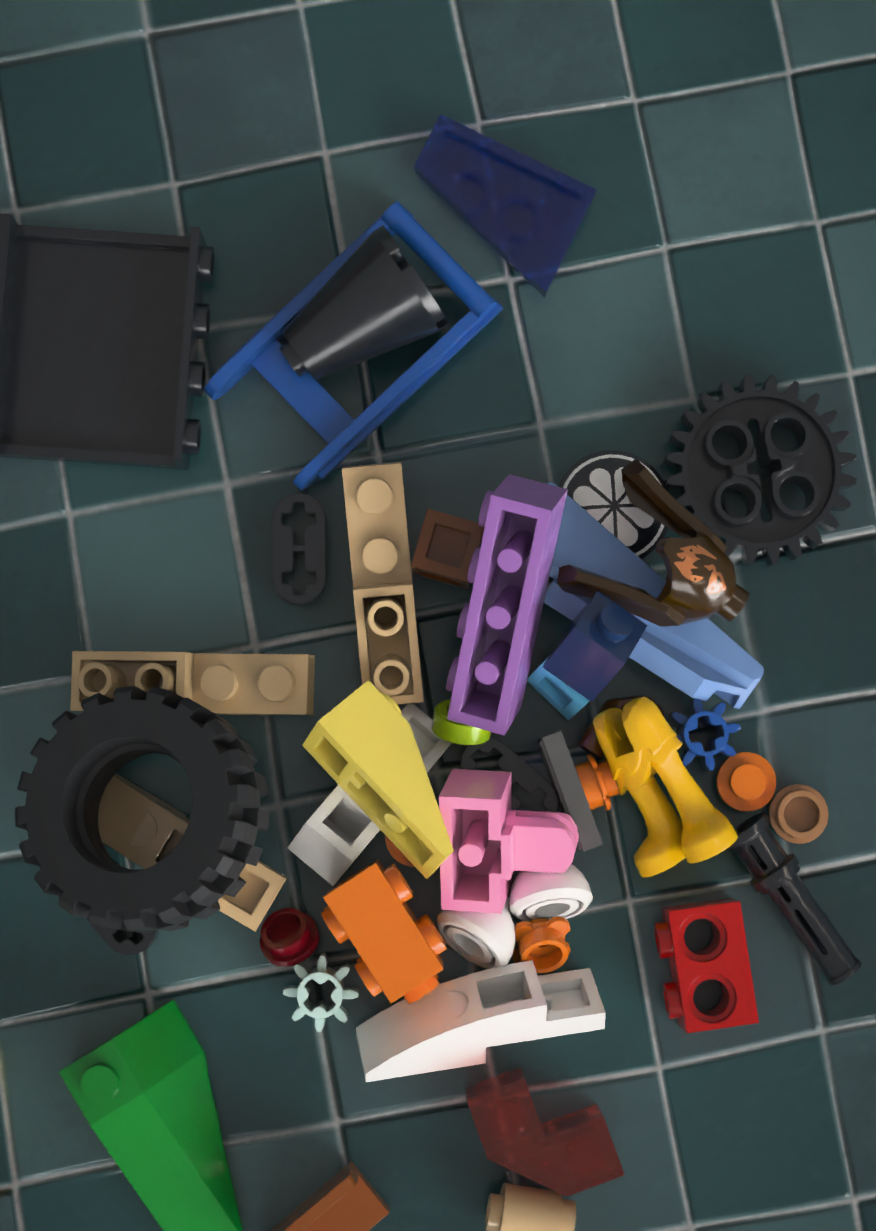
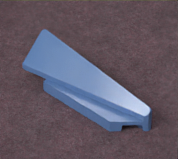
(688, 656)

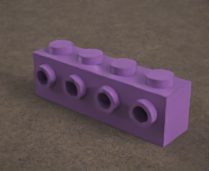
(505, 602)

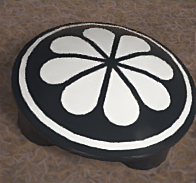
(599, 490)

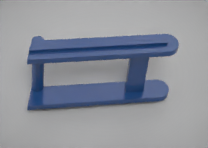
(309, 397)

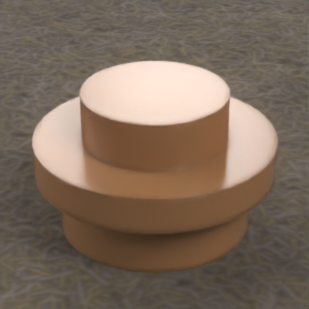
(798, 813)

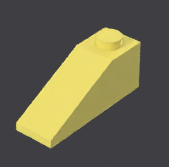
(379, 765)

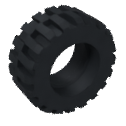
(67, 795)

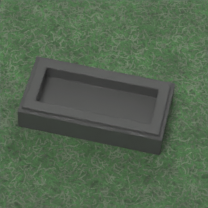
(569, 788)

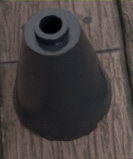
(362, 311)

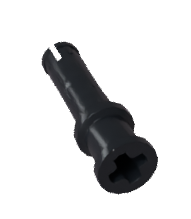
(776, 875)

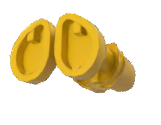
(639, 746)

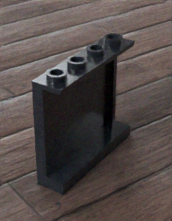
(101, 344)

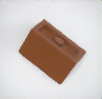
(339, 1205)

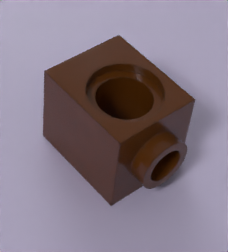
(446, 548)

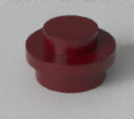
(288, 937)

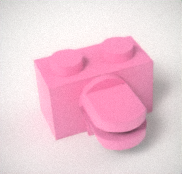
(496, 840)

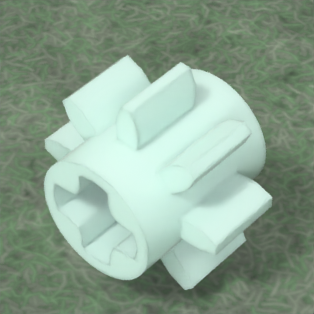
(321, 1009)

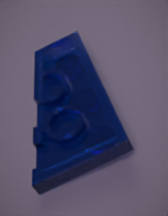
(507, 198)

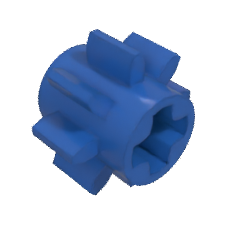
(708, 719)

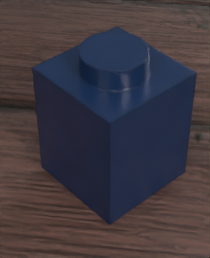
(595, 646)

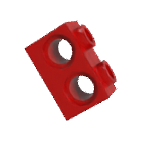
(722, 960)

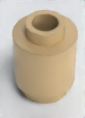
(529, 1210)

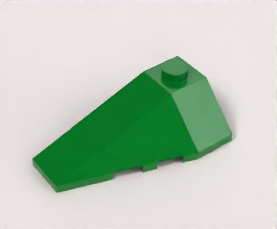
(159, 1120)

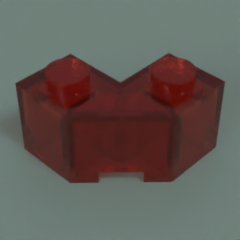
(559, 1154)

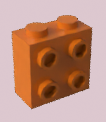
(394, 946)

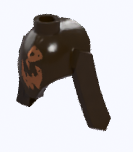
(698, 570)

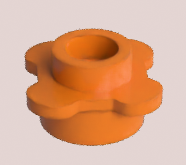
(542, 942)

